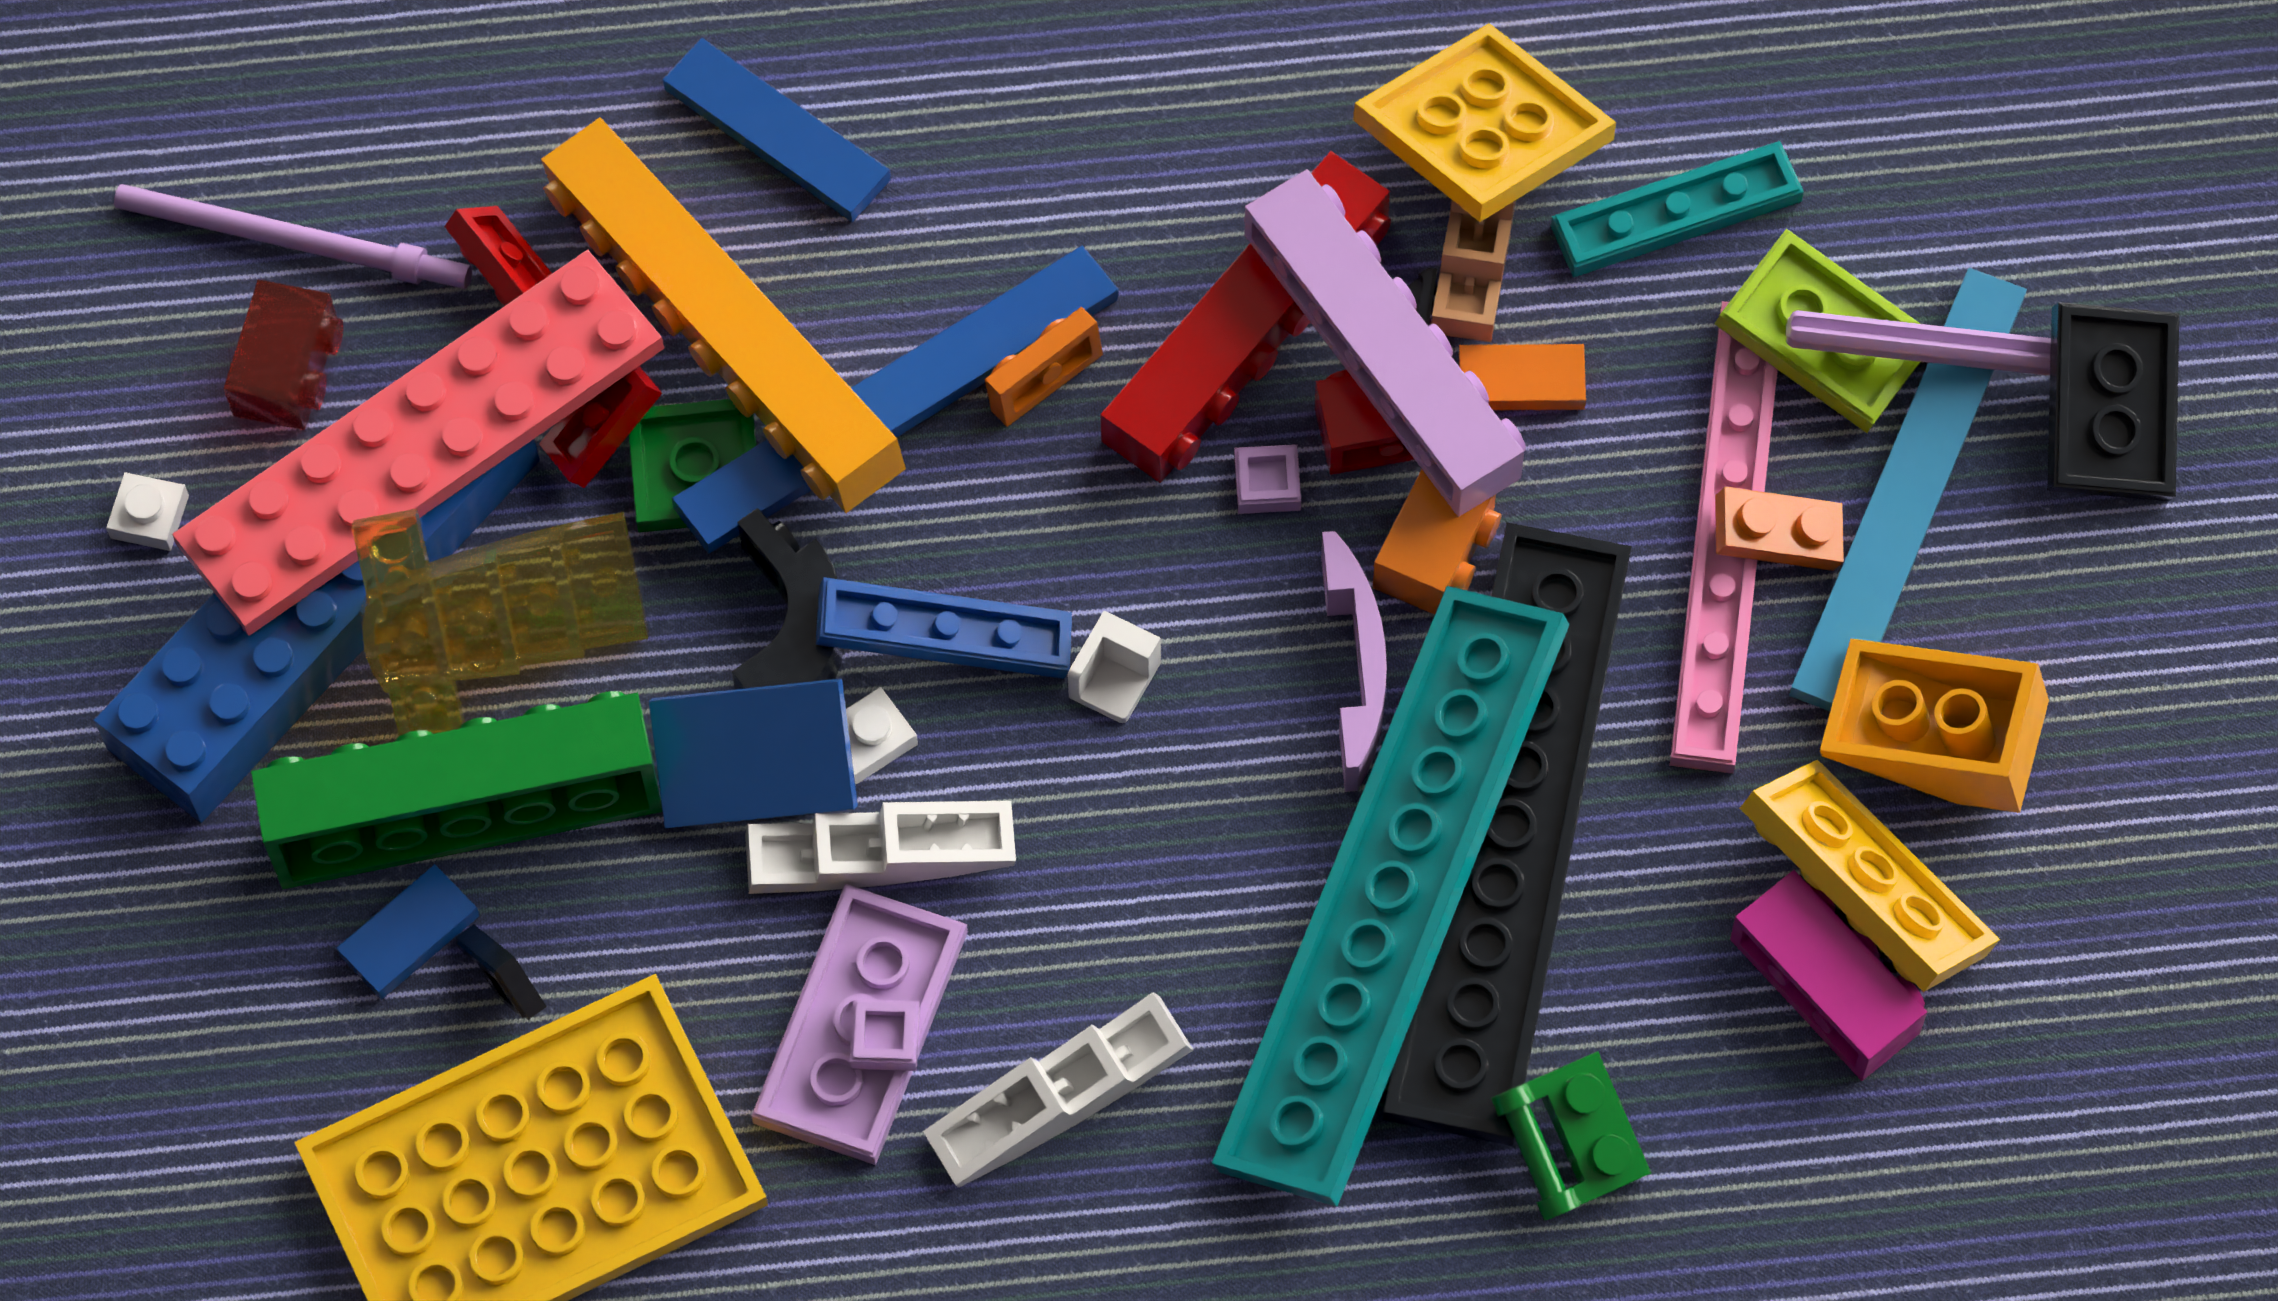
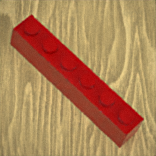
(1224, 344)

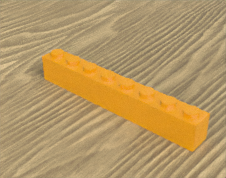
(723, 317)

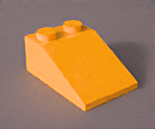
(1938, 721)

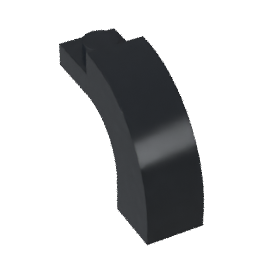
(797, 577)

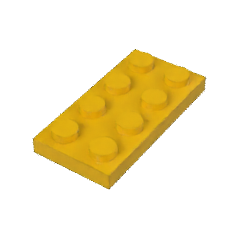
(1869, 875)

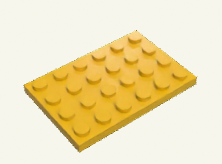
(537, 1163)

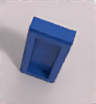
(408, 931)

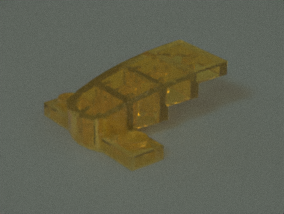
(488, 607)

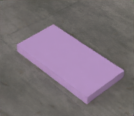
(869, 953)

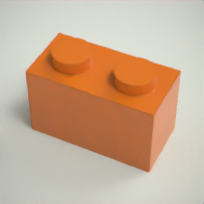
(1432, 547)

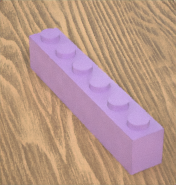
(1385, 342)

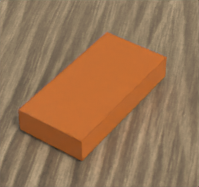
(1529, 375)

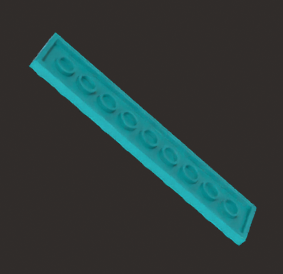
(1390, 896)

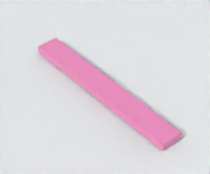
(1721, 584)

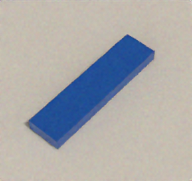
(777, 129)
(943, 628)

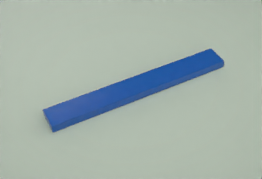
(905, 390)

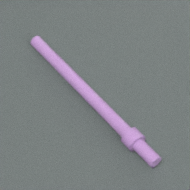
(405, 262)

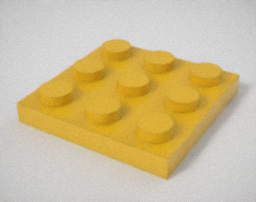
(1484, 122)

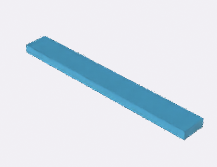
(1906, 493)

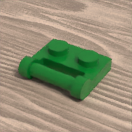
(1588, 1126)

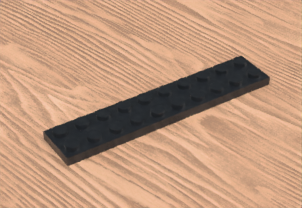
(1490, 975)

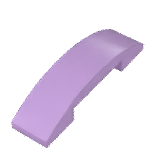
(1350, 593)

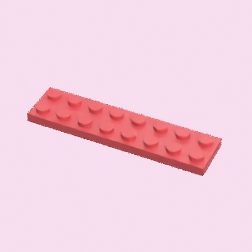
(419, 439)

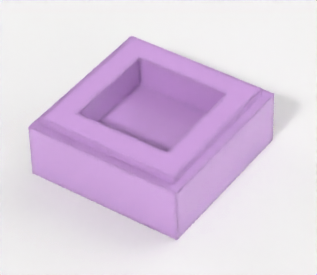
(1267, 479)
(884, 1035)

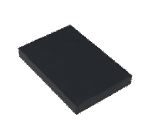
(2113, 401)

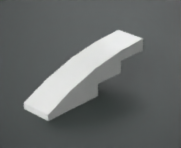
(881, 847)
(1058, 1091)

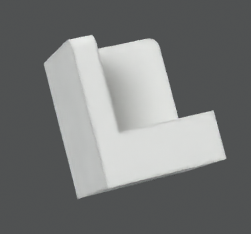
(1114, 667)

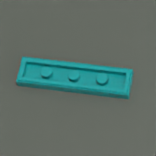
(1676, 209)

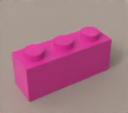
(1829, 974)

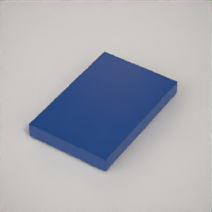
(753, 753)

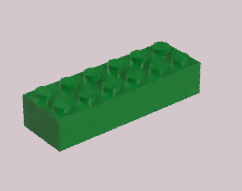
(456, 789)

